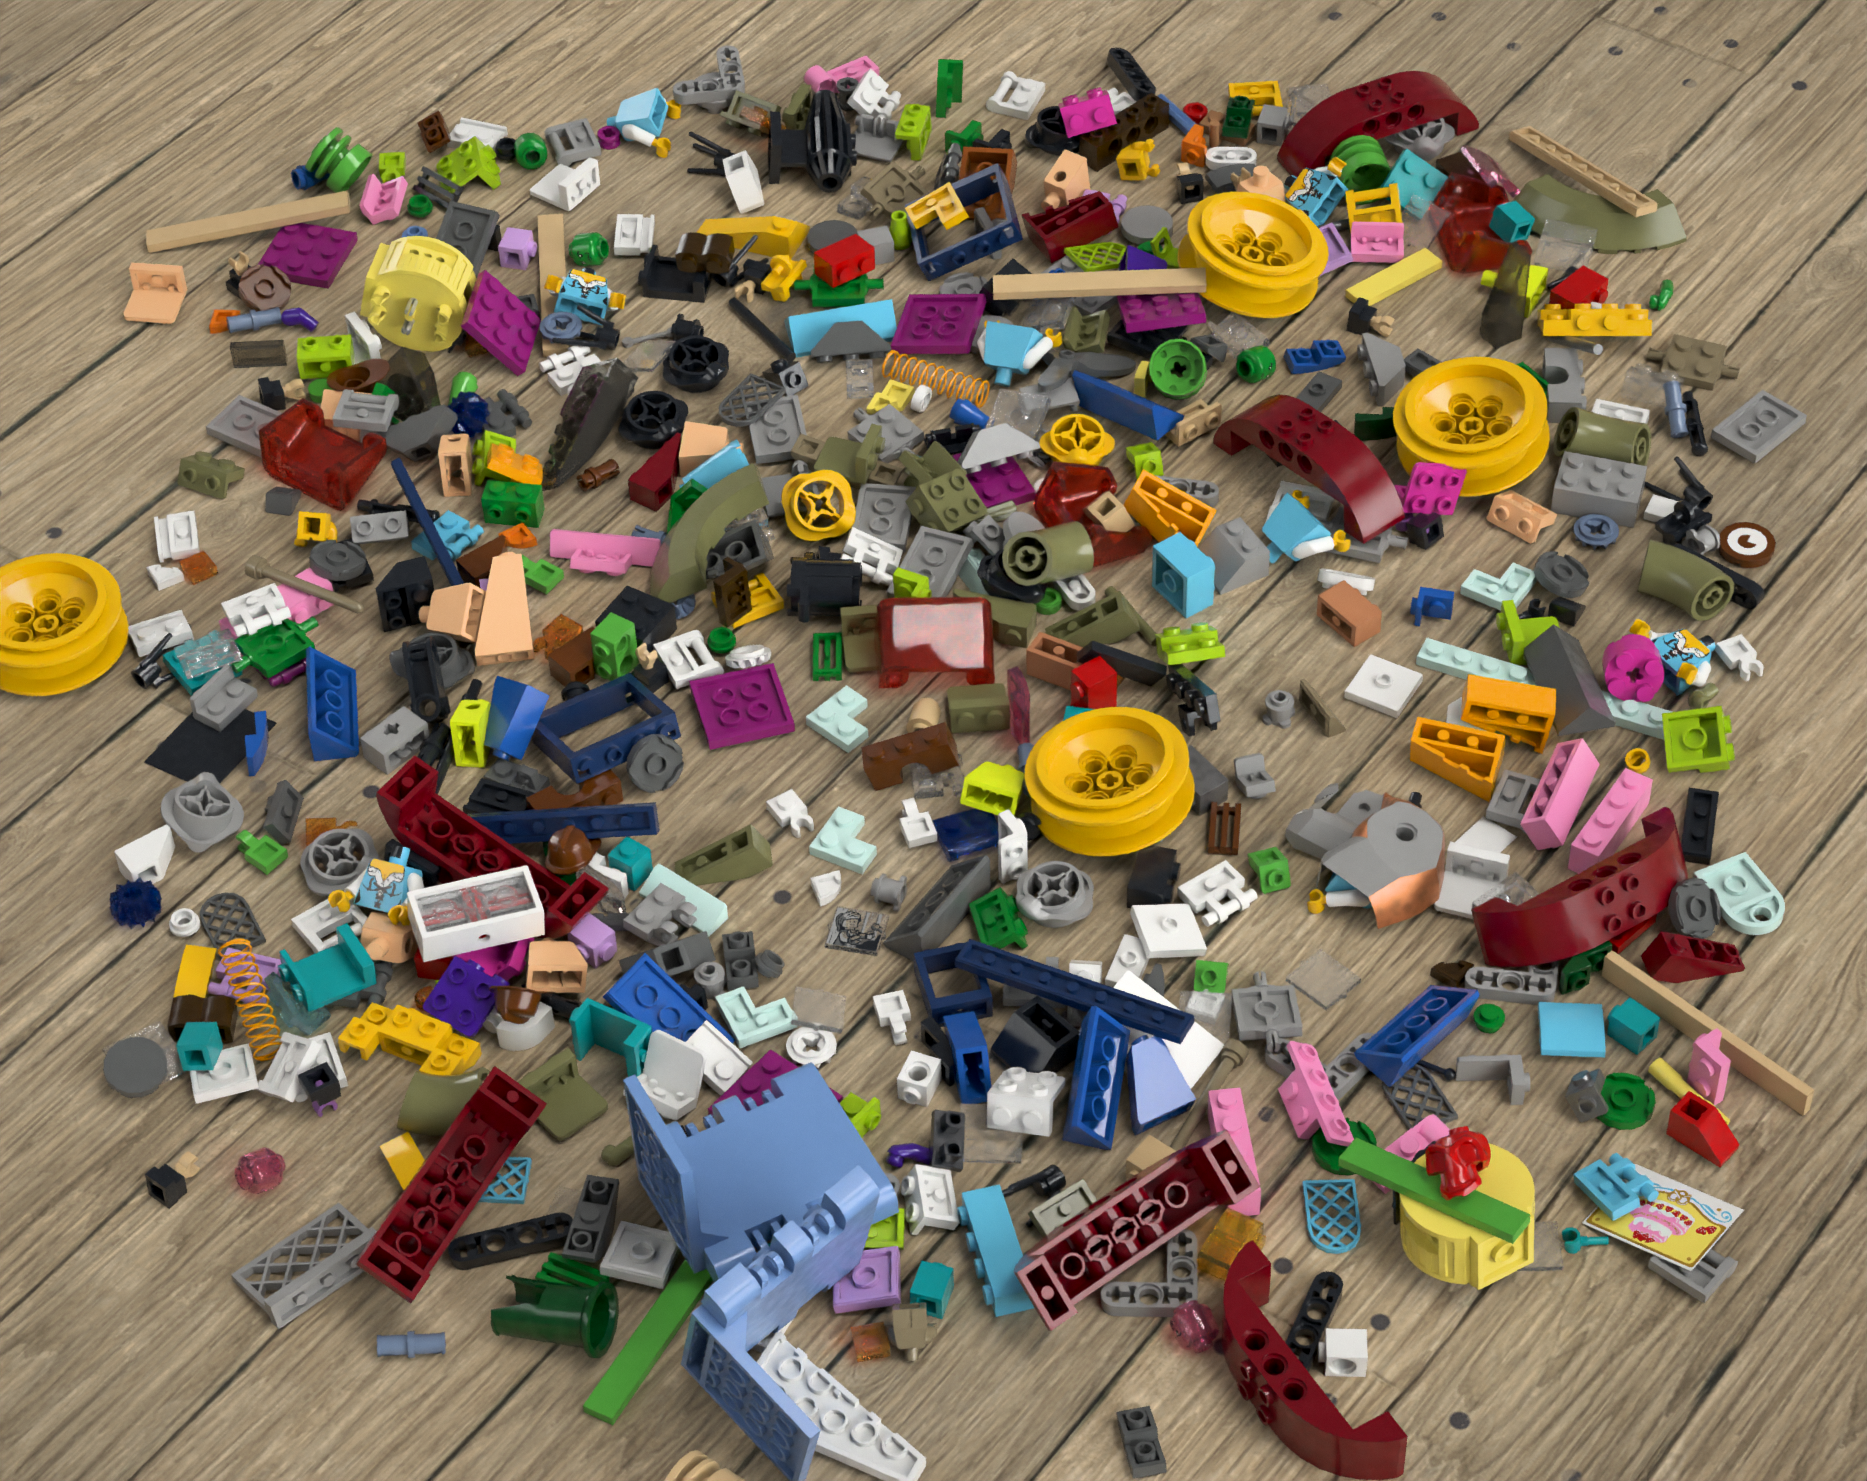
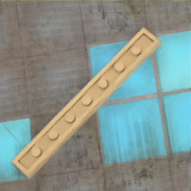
(1583, 171)
(248, 221)
(552, 262)
(1099, 283)
(1694, 1023)

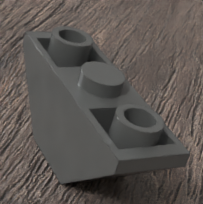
(850, 341)
(420, 434)
(677, 955)
(593, 1220)

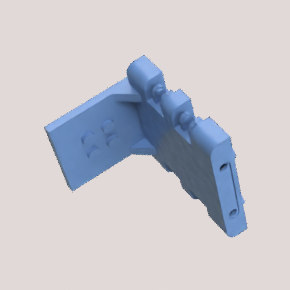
(749, 1167)
(764, 1299)

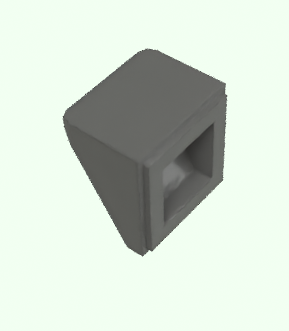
(1211, 345)
(282, 500)

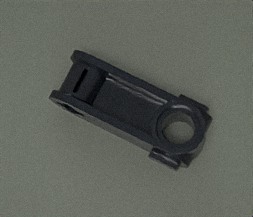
(425, 679)

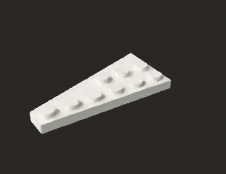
(846, 1427)

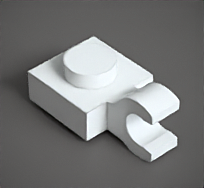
(916, 826)
(893, 1011)

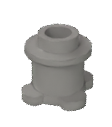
(1703, 540)
(1279, 708)
(889, 890)
(712, 978)

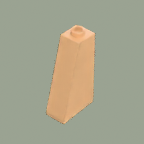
(505, 617)

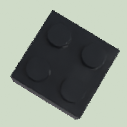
(652, 617)

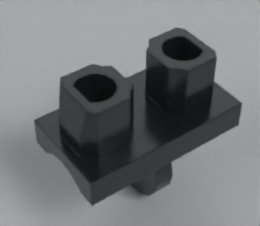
(1685, 517)
(947, 1140)

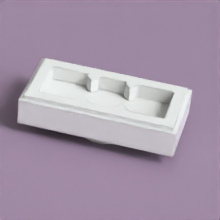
(1128, 957)

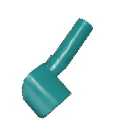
(1574, 1246)

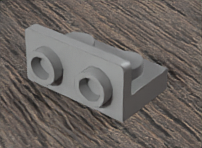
(379, 527)
(221, 699)

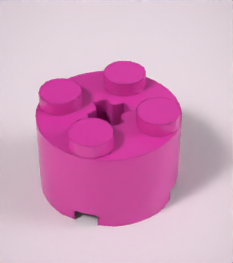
(1633, 668)

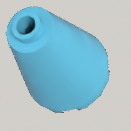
(718, 466)

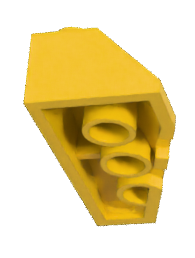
(774, 233)

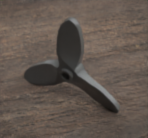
(1065, 361)

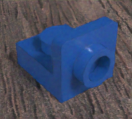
(1432, 603)

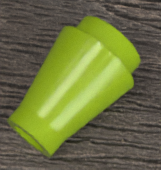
(900, 230)

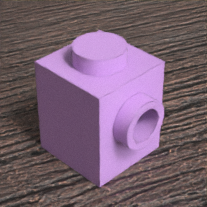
(517, 248)
(594, 940)

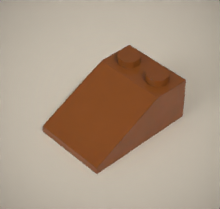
(978, 158)

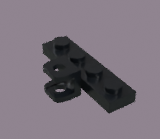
(1146, 342)
(1198, 699)

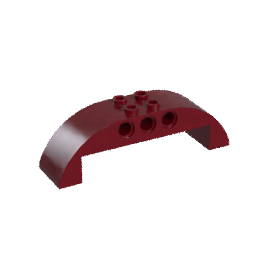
(1373, 111)
(1323, 456)
(469, 849)
(1589, 904)
(449, 1184)
(1131, 1224)
(1287, 1393)

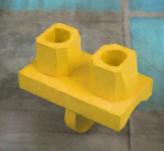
(783, 276)

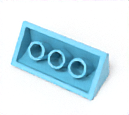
(809, 328)

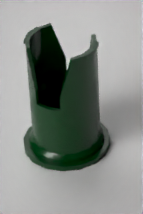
(561, 1314)

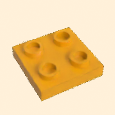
(517, 467)

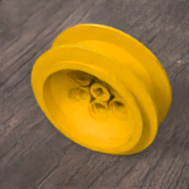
(1255, 253)
(1474, 418)
(58, 623)
(1110, 781)

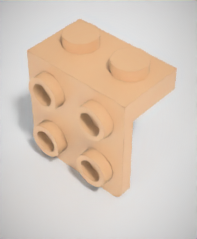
(155, 293)

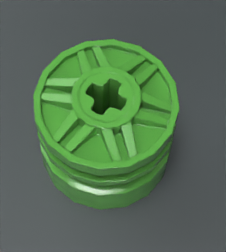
(334, 158)
(1365, 164)
(1163, 363)

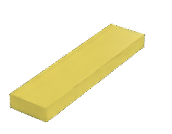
(1395, 277)

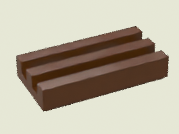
(1224, 810)

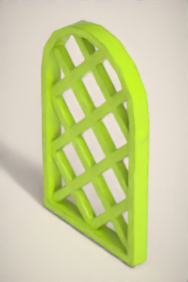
(1091, 266)

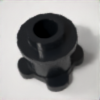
(684, 328)

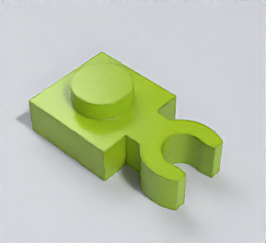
(391, 165)

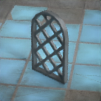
(779, 391)
(257, 940)
(1451, 1115)

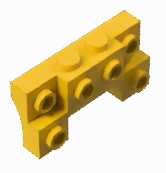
(1594, 322)
(411, 1037)

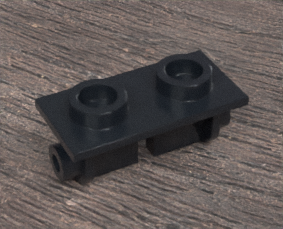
(952, 442)

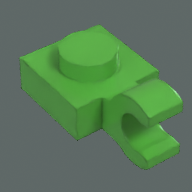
(542, 574)
(262, 853)

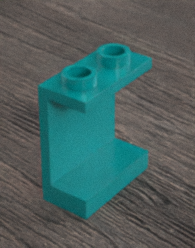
(330, 972)
(612, 1030)

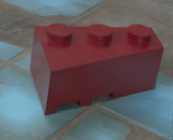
(1070, 225)

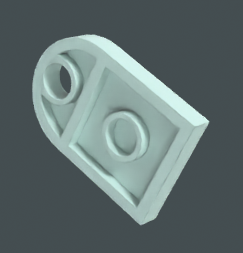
(1744, 894)

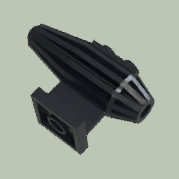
(821, 147)

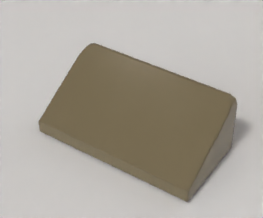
(1319, 710)

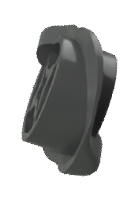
(453, 660)

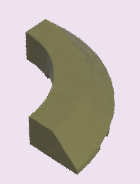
(1617, 229)
(683, 553)

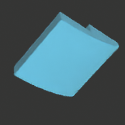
(1571, 1029)

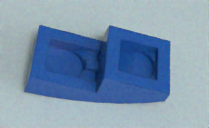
(257, 743)

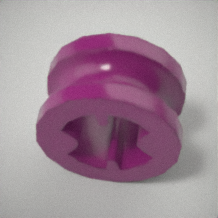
(608, 137)

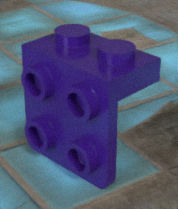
(463, 996)

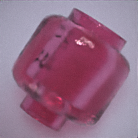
(260, 1170)
(1194, 1326)

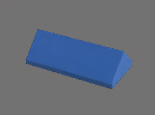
(1124, 406)
(331, 707)
(1416, 1031)
(1096, 1081)

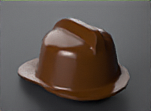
(360, 376)
(570, 850)
(516, 1003)

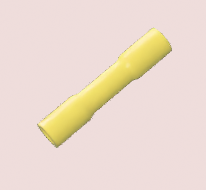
(1673, 1081)

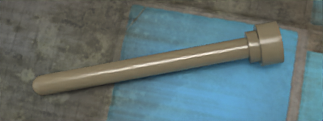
(258, 568)
(1232, 1055)

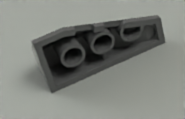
(744, 545)

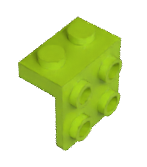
(467, 162)
(1519, 632)

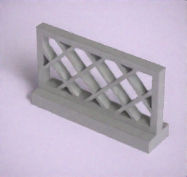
(320, 1276)

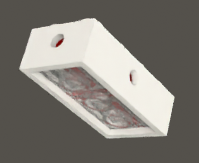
(475, 913)

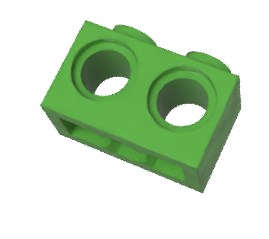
(614, 647)

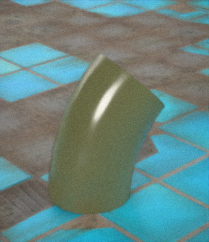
(1602, 437)
(1048, 554)
(1685, 581)
(436, 1100)

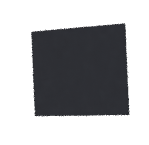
(200, 748)

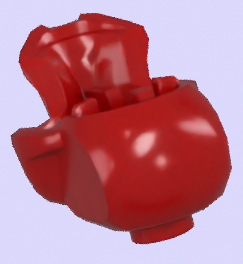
(1458, 1161)

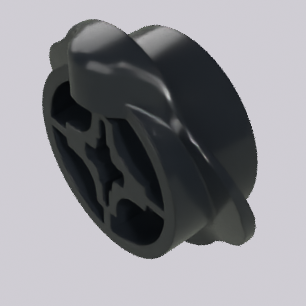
(1050, 133)
(691, 365)
(652, 419)
(999, 584)

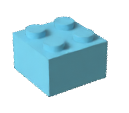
(1183, 574)

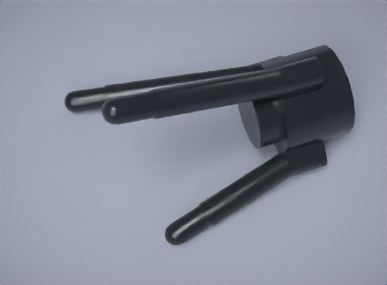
(719, 156)
(732, 277)
(604, 338)
(1693, 492)
(148, 669)
(1045, 1183)

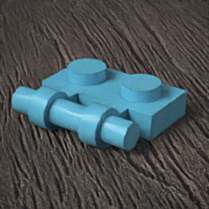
(451, 529)
(1609, 1192)

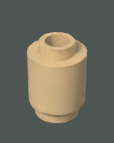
(923, 715)

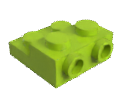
(1189, 645)
(1697, 740)

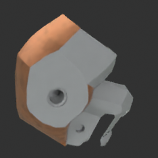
(1378, 847)

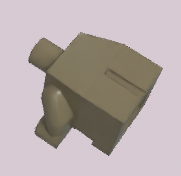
(910, 1328)

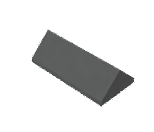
(1561, 664)
(941, 908)

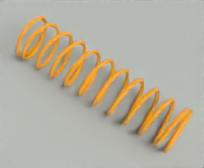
(935, 380)
(249, 993)

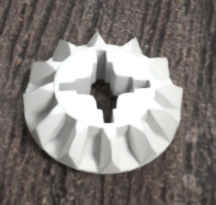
(748, 656)
(805, 1036)

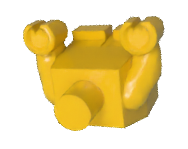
(1135, 161)
(314, 525)

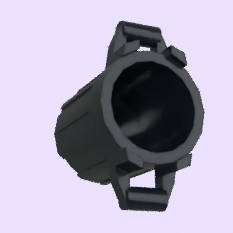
(823, 586)

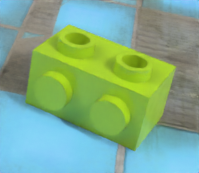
(323, 355)

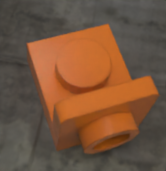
(1193, 147)

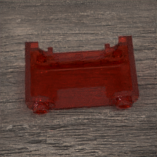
(1466, 233)
(316, 458)
(1065, 495)
(934, 637)

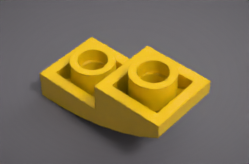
(195, 971)
(403, 1158)

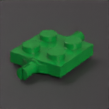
(844, 295)
(275, 647)

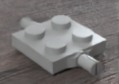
(897, 430)
(1371, 550)
(1266, 1012)

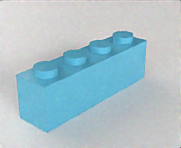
(996, 1249)

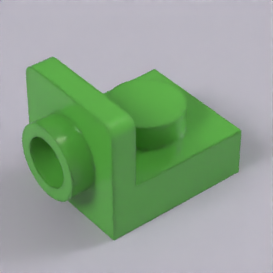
(1271, 868)
(1210, 976)

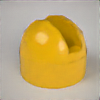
(1635, 758)

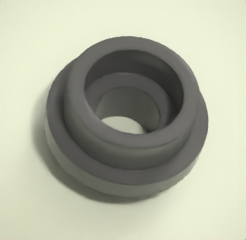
(769, 964)

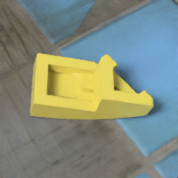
(1142, 378)
(894, 393)

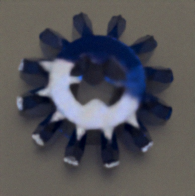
(471, 413)
(135, 903)

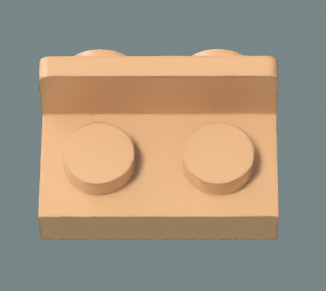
(1519, 515)

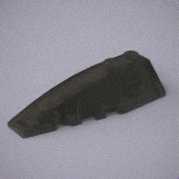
(588, 418)

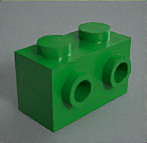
(512, 503)

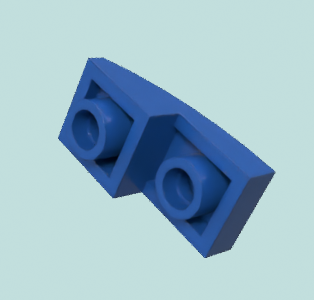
(1321, 356)

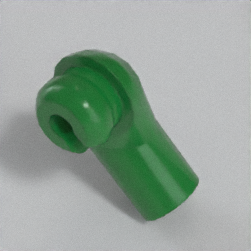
(1666, 292)

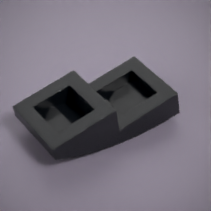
(939, 1047)

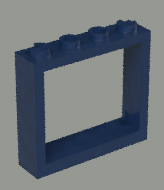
(980, 245)
(595, 706)

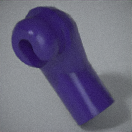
(298, 316)
(908, 1150)

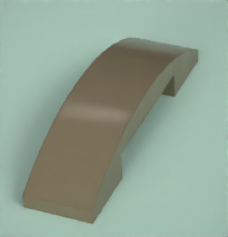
(809, 449)

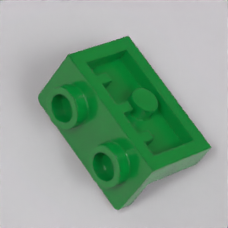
(948, 85)
(998, 920)

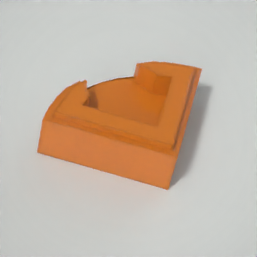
(218, 321)
(519, 537)

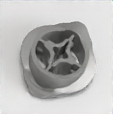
(1423, 140)
(202, 812)
(336, 852)
(1054, 902)

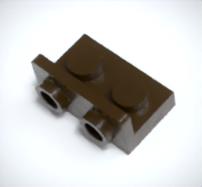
(732, 592)

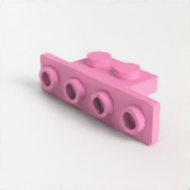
(603, 552)
(1311, 1098)

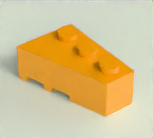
(1167, 509)
(1511, 708)
(1459, 754)

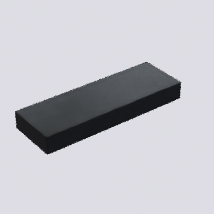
(1124, 663)
(1699, 825)

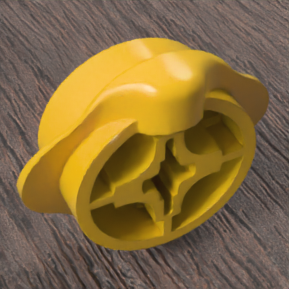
(1077, 440)
(834, 483)

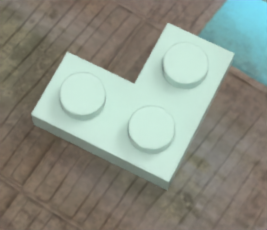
(1492, 591)
(836, 721)
(838, 843)
(750, 1023)

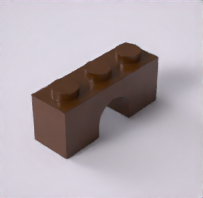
(928, 746)
(595, 791)

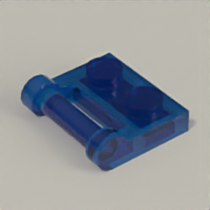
(966, 833)

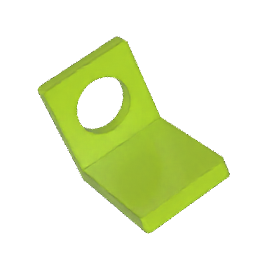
(1168, 253)

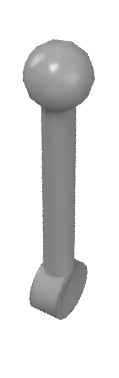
(628, 341)

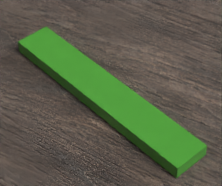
(1413, 1181)
(647, 1344)

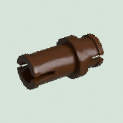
(595, 476)

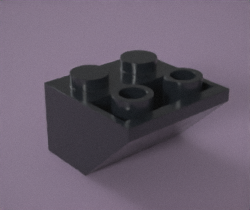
(403, 593)
(1036, 1039)

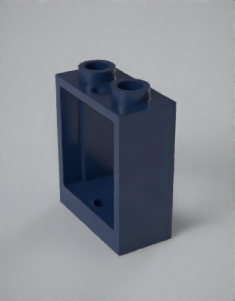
(944, 959)

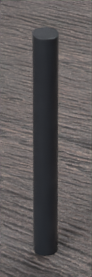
(762, 329)

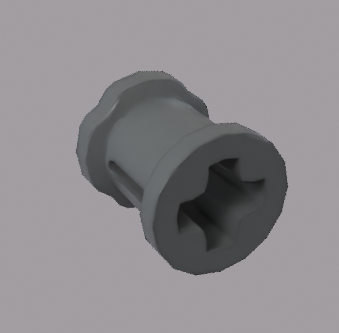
(845, 93)

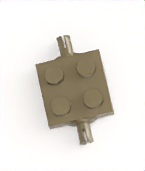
(892, 190)
(1694, 360)

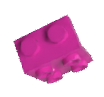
(1087, 112)
(1431, 489)
(503, 960)

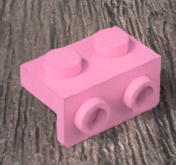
(382, 200)
(1377, 242)
(1709, 1067)

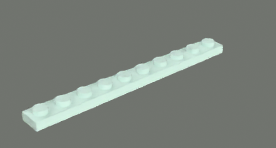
(1461, 662)

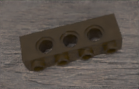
(1134, 124)

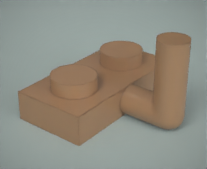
(1213, 126)

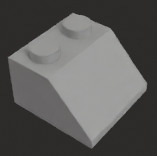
(1236, 554)

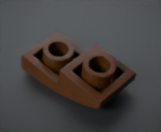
(434, 131)

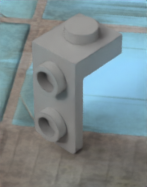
(987, 533)
(1496, 1068)

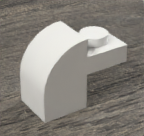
(521, 1036)

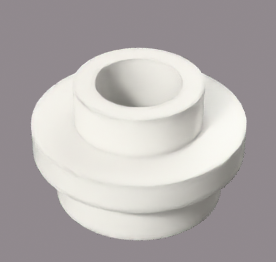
(184, 923)

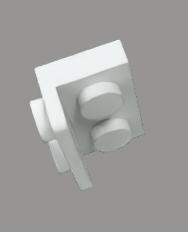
(929, 1199)

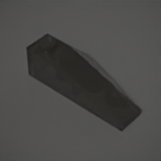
(1506, 299)
(413, 382)

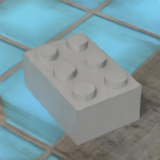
(1598, 487)

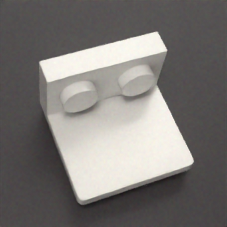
(568, 186)

